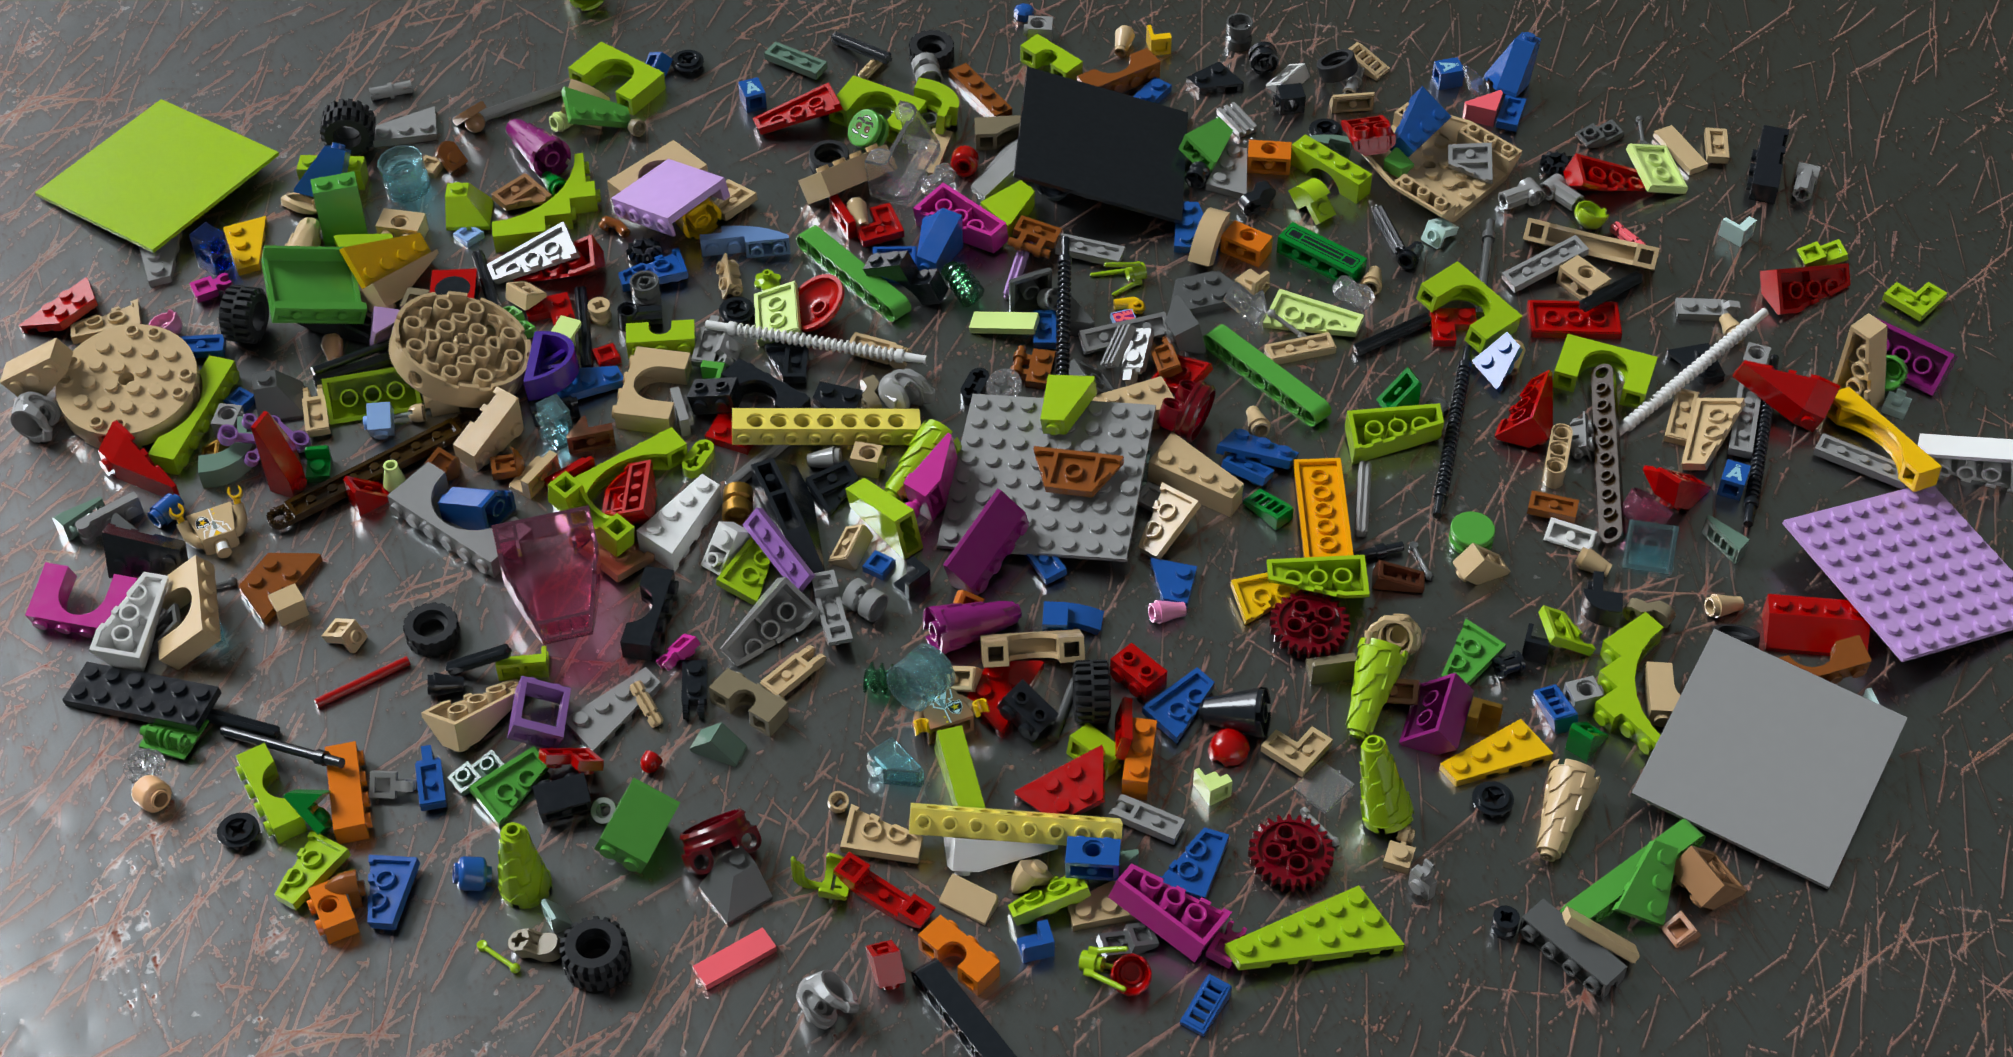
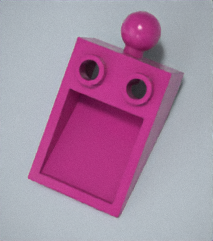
(931, 481)

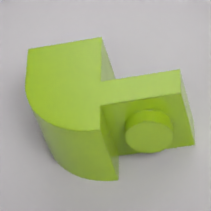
(1314, 196)

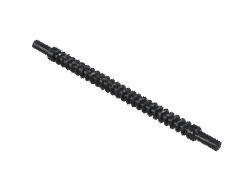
(1063, 310)
(1452, 432)
(1758, 456)

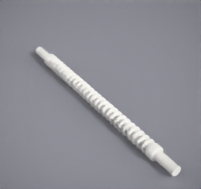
(733, 328)
(1692, 371)

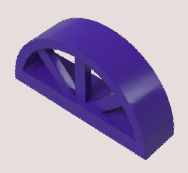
(546, 379)

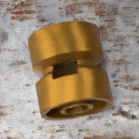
(737, 502)

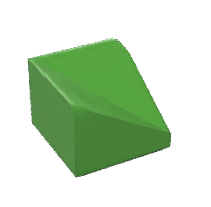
(1397, 163)

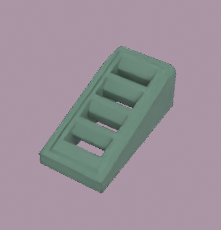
(66, 520)
(1726, 539)

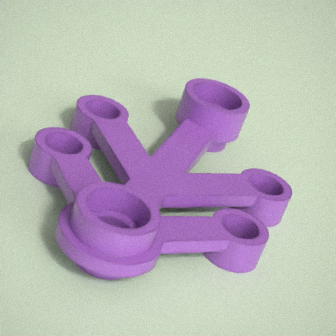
(229, 435)

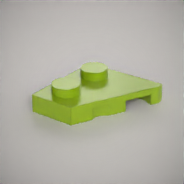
(1562, 631)

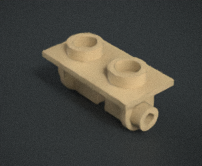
(729, 277)

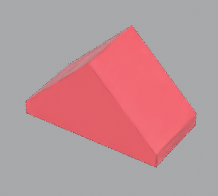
(1483, 109)

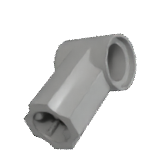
(1805, 180)
(1557, 189)
(1526, 192)

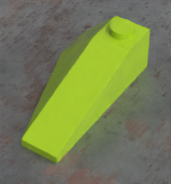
(1326, 575)

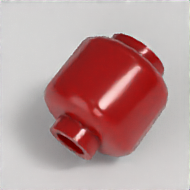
(964, 161)

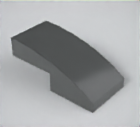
(1134, 936)

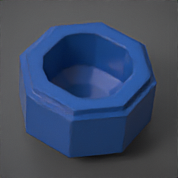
(1023, 11)

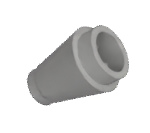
(825, 458)

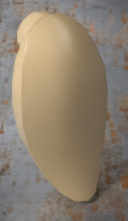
(299, 203)

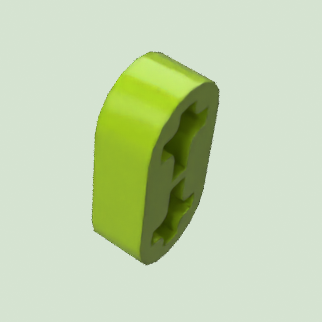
(694, 457)

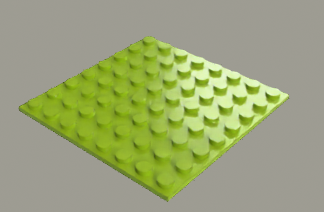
(157, 175)

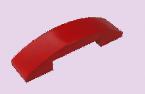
(881, 894)

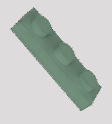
(795, 60)

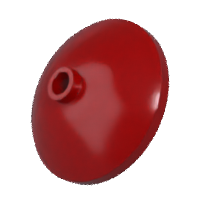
(820, 301)

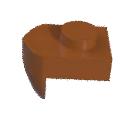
(450, 156)
(446, 462)
(507, 465)
(348, 883)

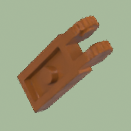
(1165, 359)

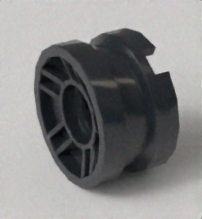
(1263, 57)

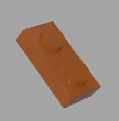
(1553, 506)

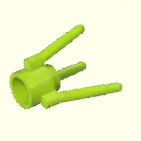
(1134, 271)
(1092, 962)

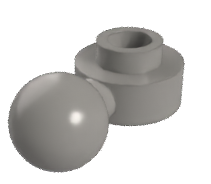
(598, 807)

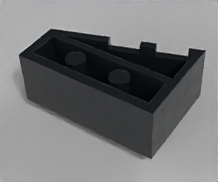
(1767, 164)
(135, 552)

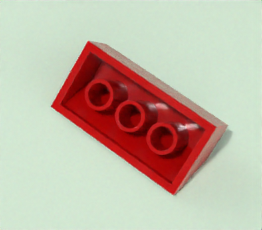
(1810, 624)

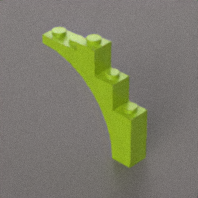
(574, 198)
(1620, 705)

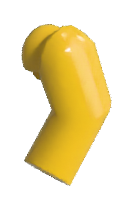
(1129, 302)

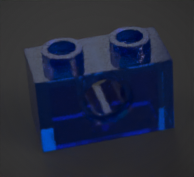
(211, 249)

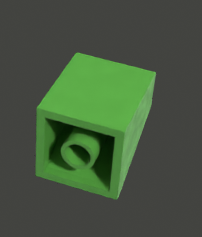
(338, 206)
(636, 826)

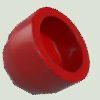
(650, 762)

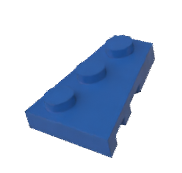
(1186, 230)
(1249, 446)
(1198, 864)

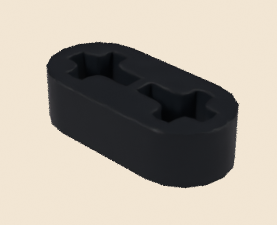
(971, 385)

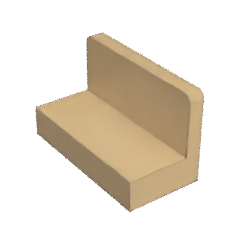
(533, 476)

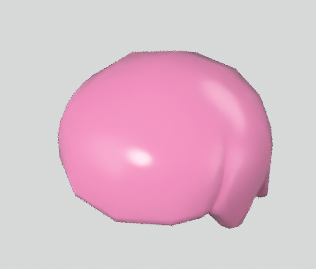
(169, 321)

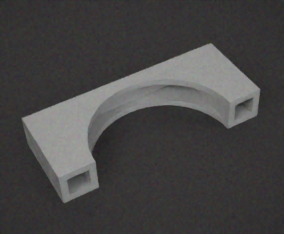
(416, 503)

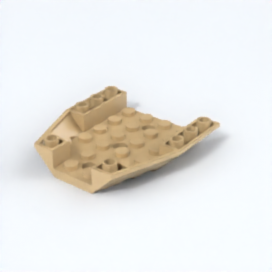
(1440, 186)

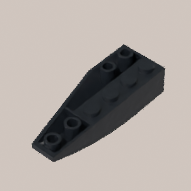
(790, 507)

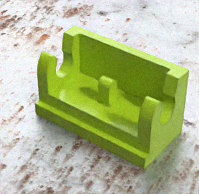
(524, 665)
(1089, 738)

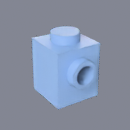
(379, 420)

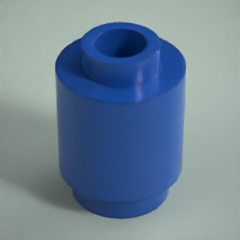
(159, 511)

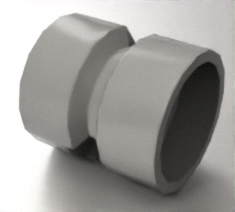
(926, 66)
(864, 599)

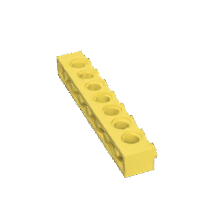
(823, 426)
(1008, 824)

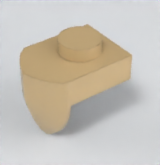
(1029, 874)

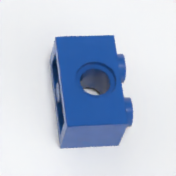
(1101, 867)

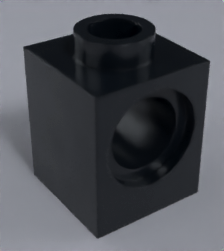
(1289, 99)

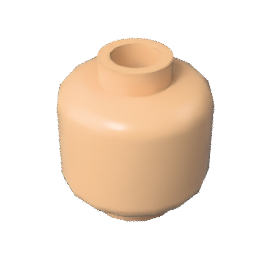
(151, 793)

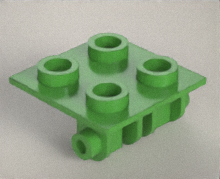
(169, 740)

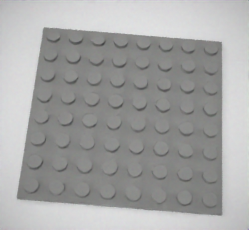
(1001, 455)
(1770, 758)

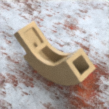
(1208, 236)

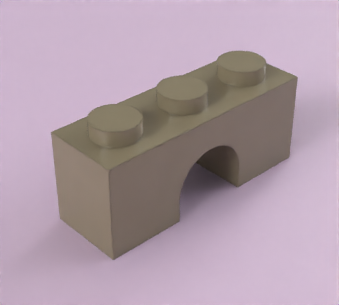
(734, 689)

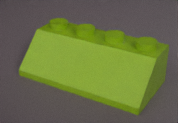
(348, 394)

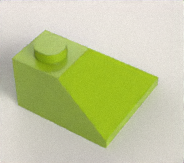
(467, 207)

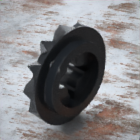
(690, 56)
(1325, 125)
(1547, 163)
(635, 252)
(731, 306)
(1496, 791)
(235, 823)

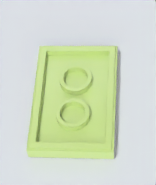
(1657, 168)
(778, 309)

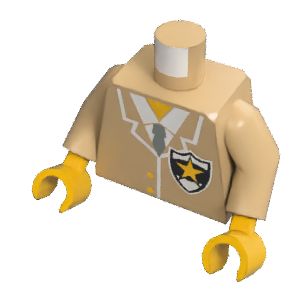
(214, 528)

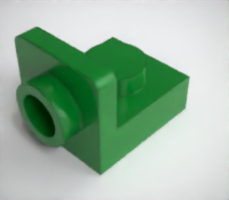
(318, 464)

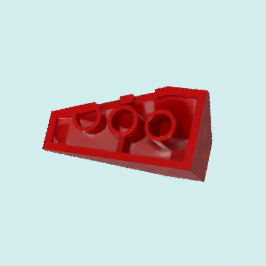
(1599, 175)
(1797, 288)
(133, 465)

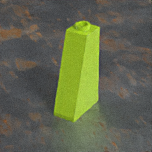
(886, 516)
(958, 768)

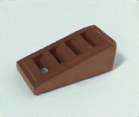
(1389, 577)

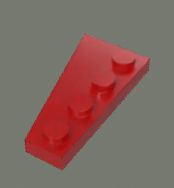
(798, 110)

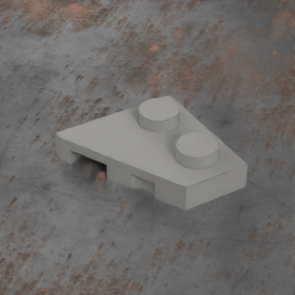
(1472, 160)

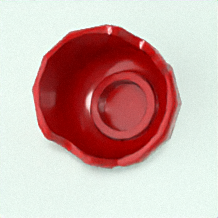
(1228, 747)
(1132, 973)

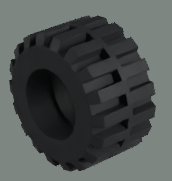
(352, 115)
(244, 314)
(1091, 691)
(598, 971)

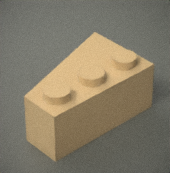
(37, 369)
(491, 432)

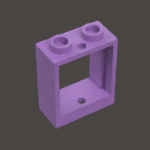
(535, 732)

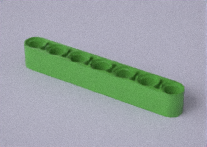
(849, 270)
(1267, 375)
(1600, 898)

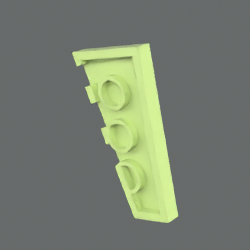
(1312, 316)

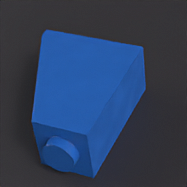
(330, 161)

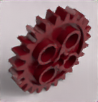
(1309, 624)
(1291, 852)

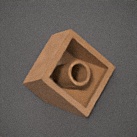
(1706, 878)

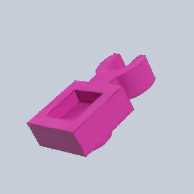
(208, 288)
(681, 649)
(1216, 949)

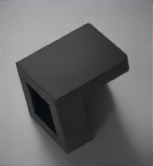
(915, 580)
(1535, 648)

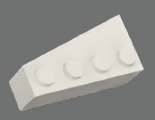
(1972, 458)
(680, 522)

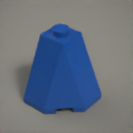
(1515, 66)
(939, 239)
(476, 507)

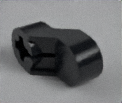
(1261, 194)

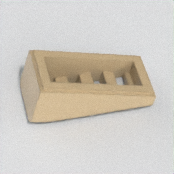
(1365, 57)

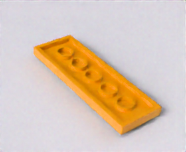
(1322, 507)

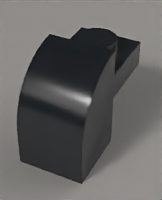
(1601, 606)

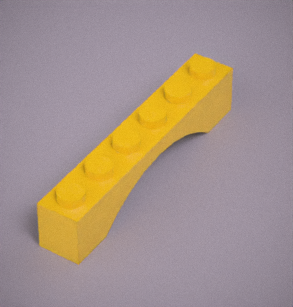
(1913, 464)

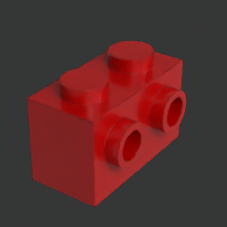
(1138, 672)

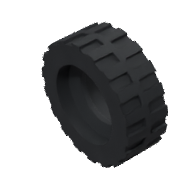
(933, 39)
(427, 614)

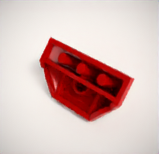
(1675, 488)
(632, 493)

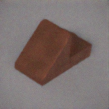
(586, 438)

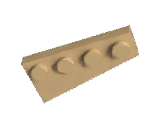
(1708, 430)

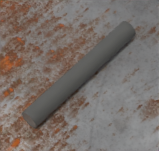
(1063, 712)

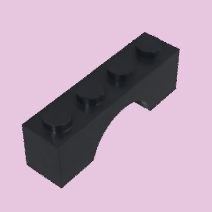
(760, 383)
(642, 636)

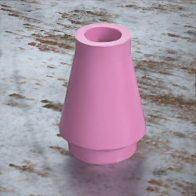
(1164, 611)

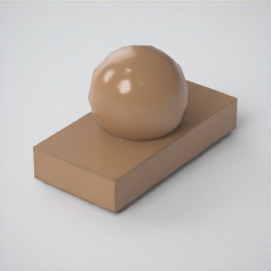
(473, 119)

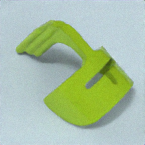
(840, 891)

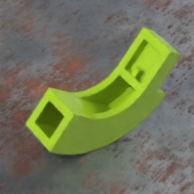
(940, 100)

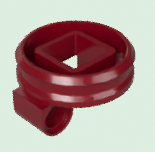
(1188, 410)
(713, 831)

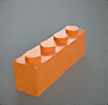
(347, 794)

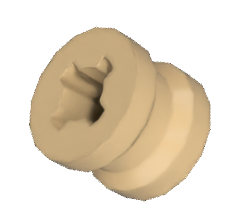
(599, 311)

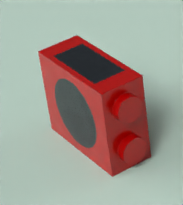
(456, 280)

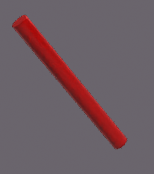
(362, 682)

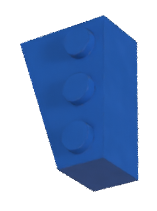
(1419, 122)

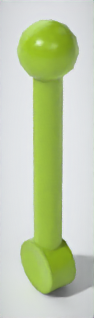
(483, 946)

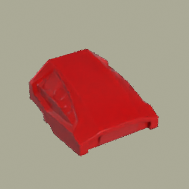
(1370, 134)

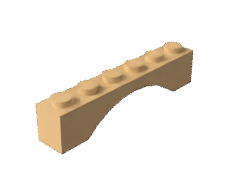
(1599, 246)

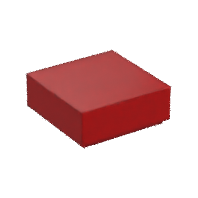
(606, 355)

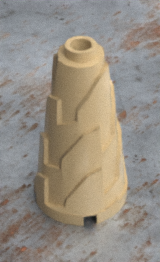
(306, 233)
(1565, 801)

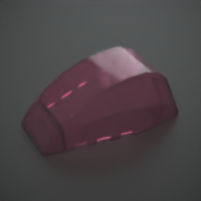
(552, 571)

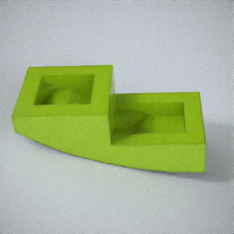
(1823, 255)

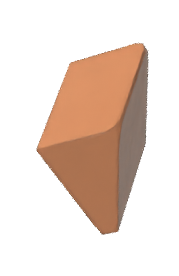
(1680, 930)

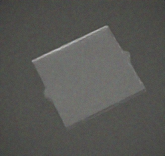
(1475, 83)
(1323, 787)

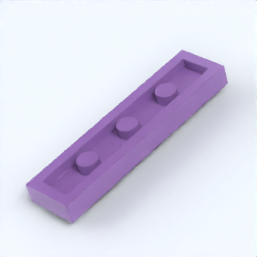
(778, 549)

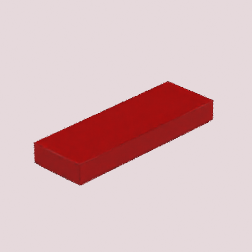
(1123, 728)

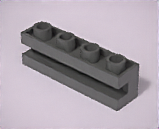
(1571, 950)

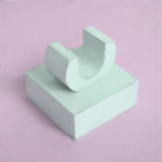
(1896, 404)

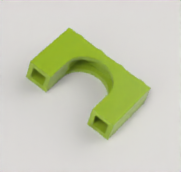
(605, 61)
(865, 94)
(1460, 284)
(1584, 353)

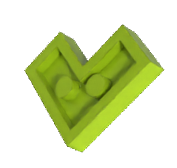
(1915, 304)

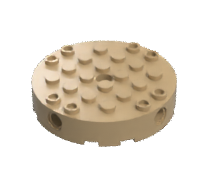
(458, 348)
(130, 376)

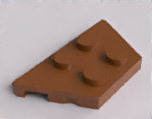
(1075, 471)
(273, 574)

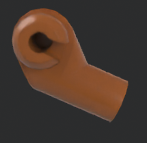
(616, 224)

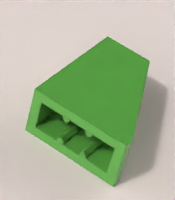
(1206, 142)

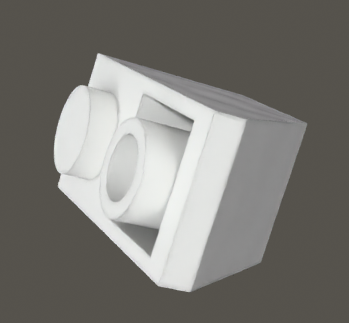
(724, 546)

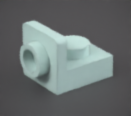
(1437, 231)

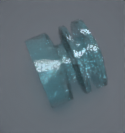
(404, 173)
(920, 677)

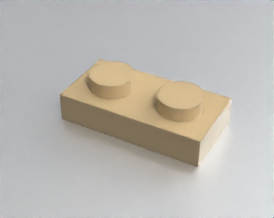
(1716, 145)

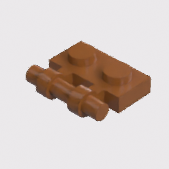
(1036, 232)
(1039, 363)

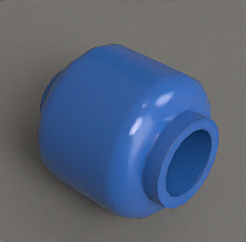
(471, 873)

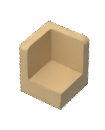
(288, 604)

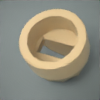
(834, 798)

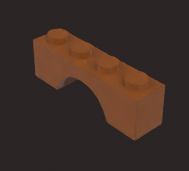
(1141, 69)
(1846, 660)

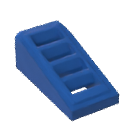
(1557, 710)
(1213, 989)

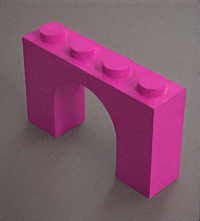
(51, 597)

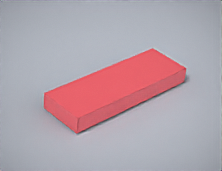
(734, 958)

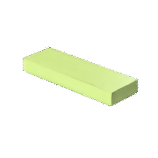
(1004, 322)

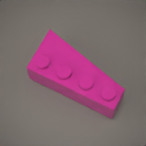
(979, 225)
(1169, 911)

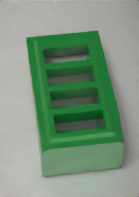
(1284, 510)

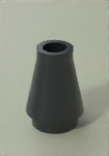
(1409, 256)
(444, 684)

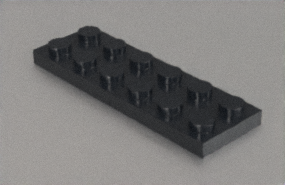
(142, 696)

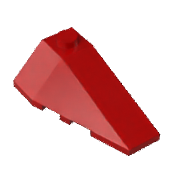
(590, 260)
(1794, 396)
(1531, 416)
(278, 457)

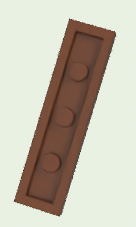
(980, 91)

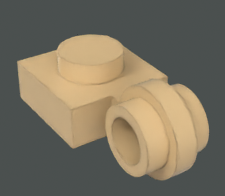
(1399, 855)

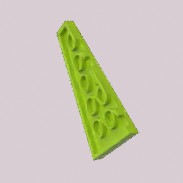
(1321, 932)

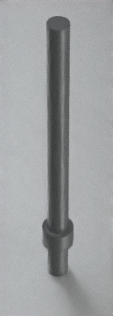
(1488, 239)

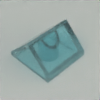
(1650, 546)

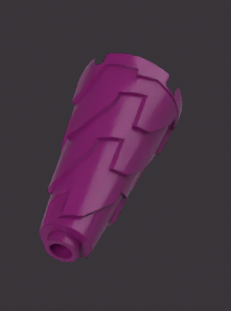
(539, 148)
(960, 624)

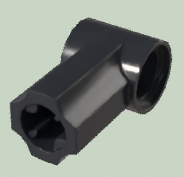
(630, 313)

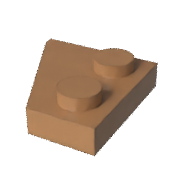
(521, 193)

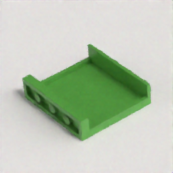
(311, 286)

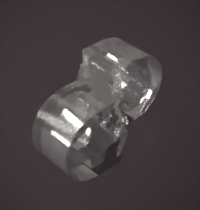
(942, 174)
(1357, 294)

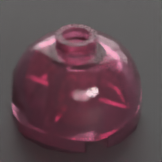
(1642, 506)

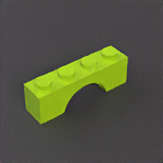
(1350, 178)
(611, 531)
(260, 771)

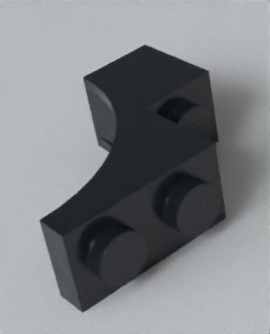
(899, 266)

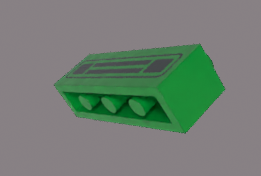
(1320, 253)

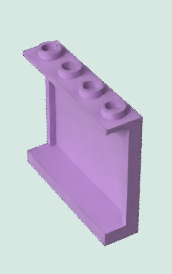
(667, 195)

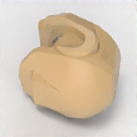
(1396, 629)

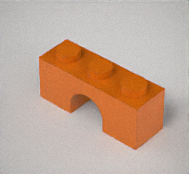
(1139, 759)
(945, 939)

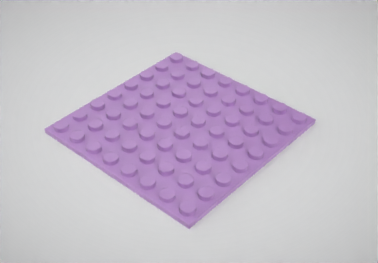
(1911, 570)

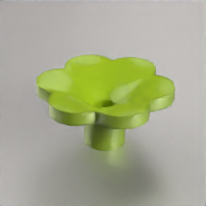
(767, 280)

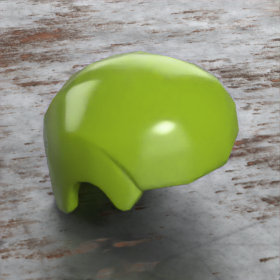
(1590, 215)

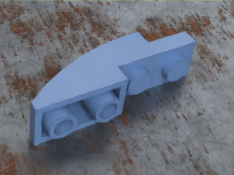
(748, 239)

